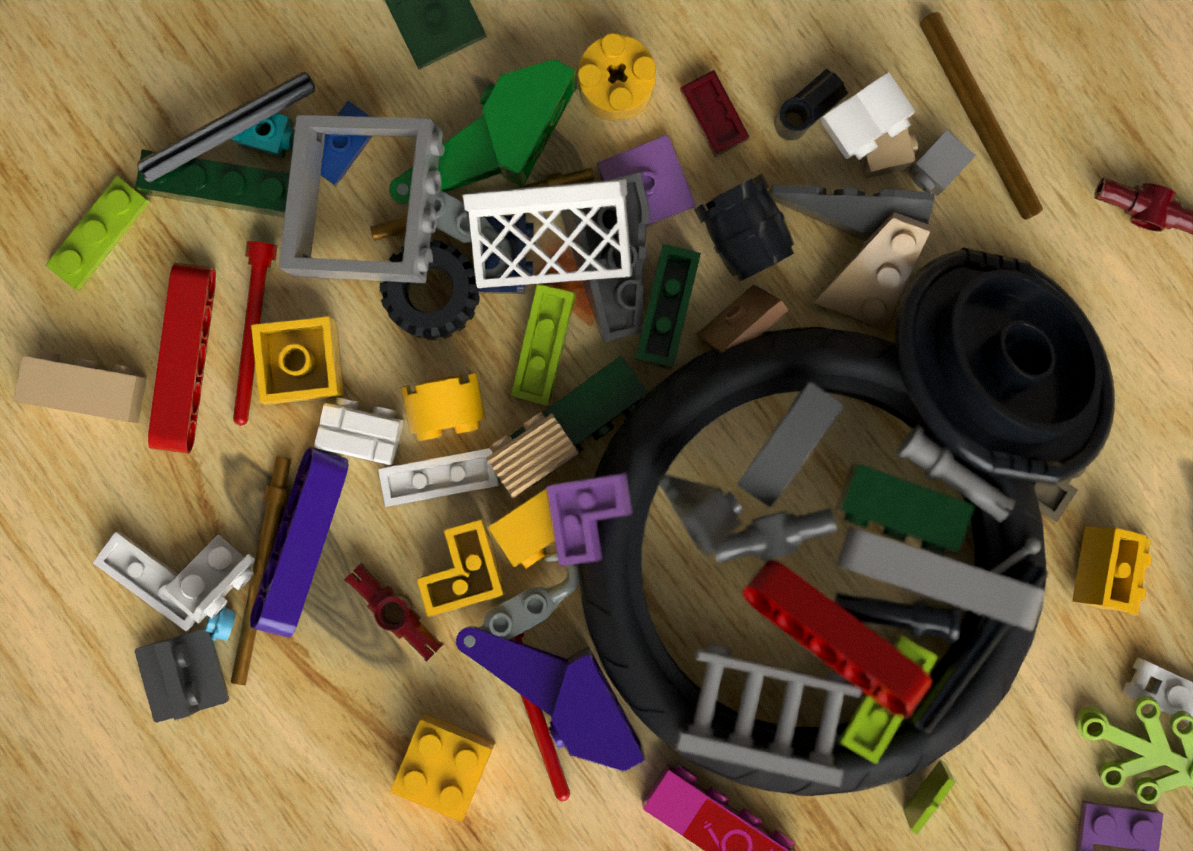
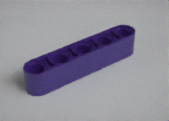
(299, 542)

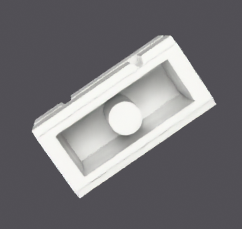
(358, 432)

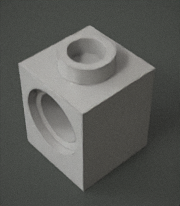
(941, 163)

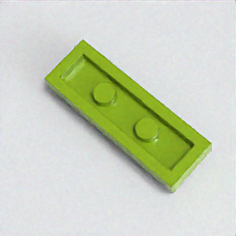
(97, 233)
(543, 344)
(872, 723)

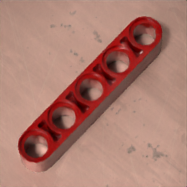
(182, 358)
(837, 638)

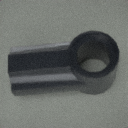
(810, 104)

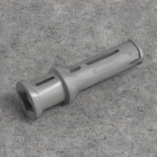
(939, 463)

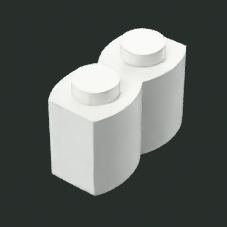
(868, 116)

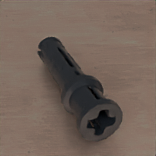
(914, 617)

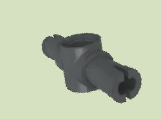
(776, 535)

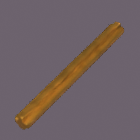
(981, 116)

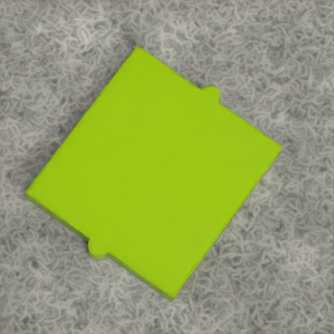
(928, 796)

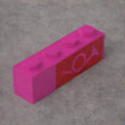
(707, 817)

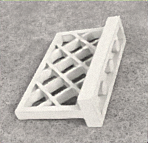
(541, 199)

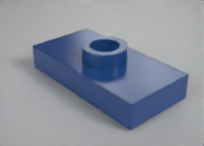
(342, 150)

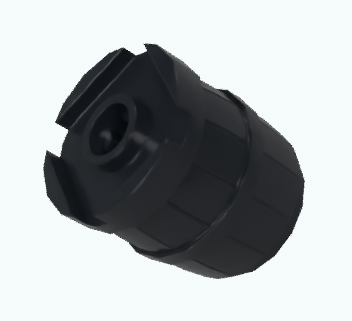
(747, 228)

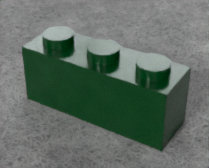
(667, 307)
(904, 509)

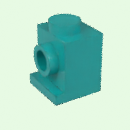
(273, 144)

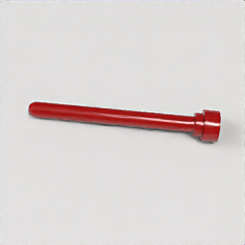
(260, 259)
(546, 745)

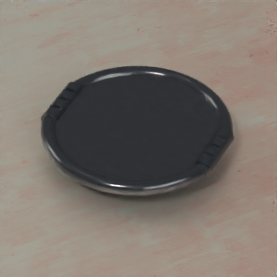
(1004, 367)

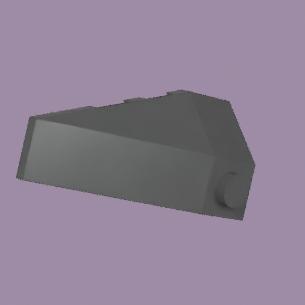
(850, 208)
(619, 300)
(703, 510)

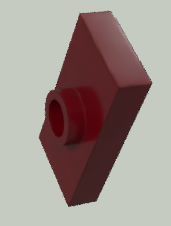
(714, 113)

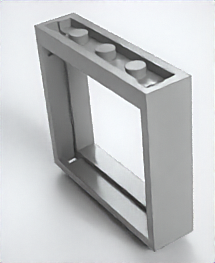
(304, 190)

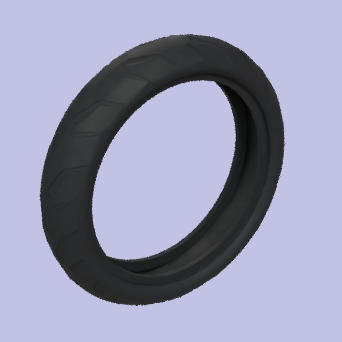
(613, 586)

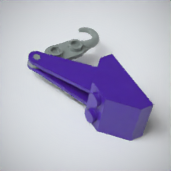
(570, 690)

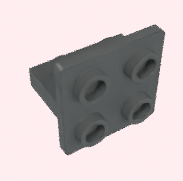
(181, 675)

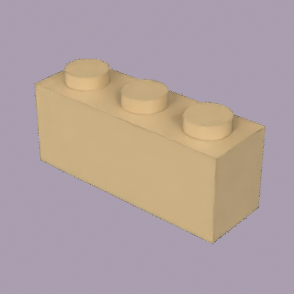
(80, 387)

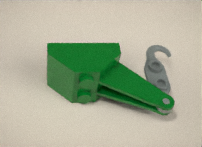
(505, 140)

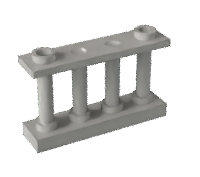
(740, 746)

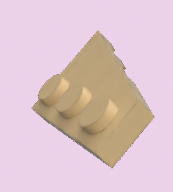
(878, 273)

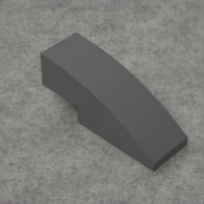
(790, 444)

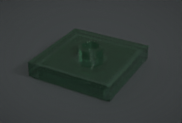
(436, 27)

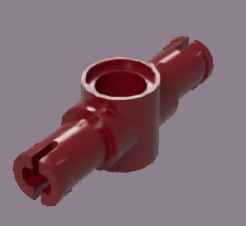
(1149, 205)
(409, 627)

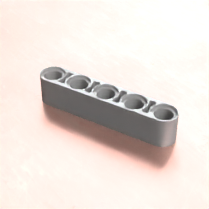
(941, 578)

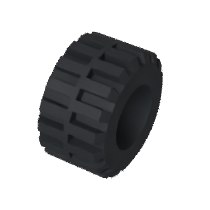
(453, 314)

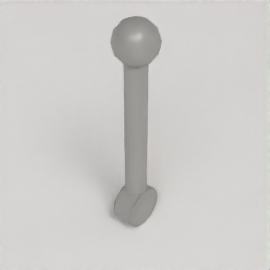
(1032, 546)

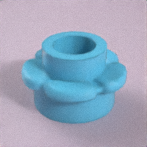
(221, 624)

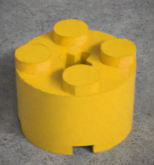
(613, 56)
(443, 405)

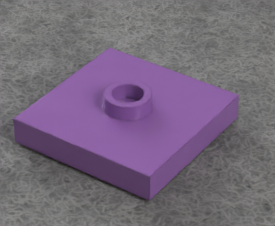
(661, 176)

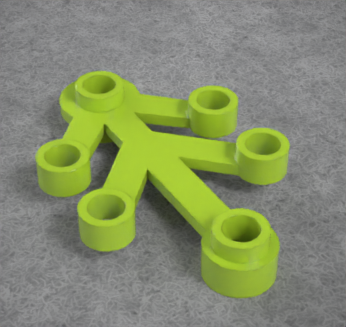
(1152, 752)

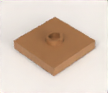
(743, 319)

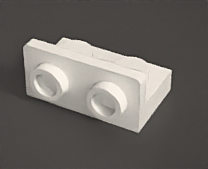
(208, 578)

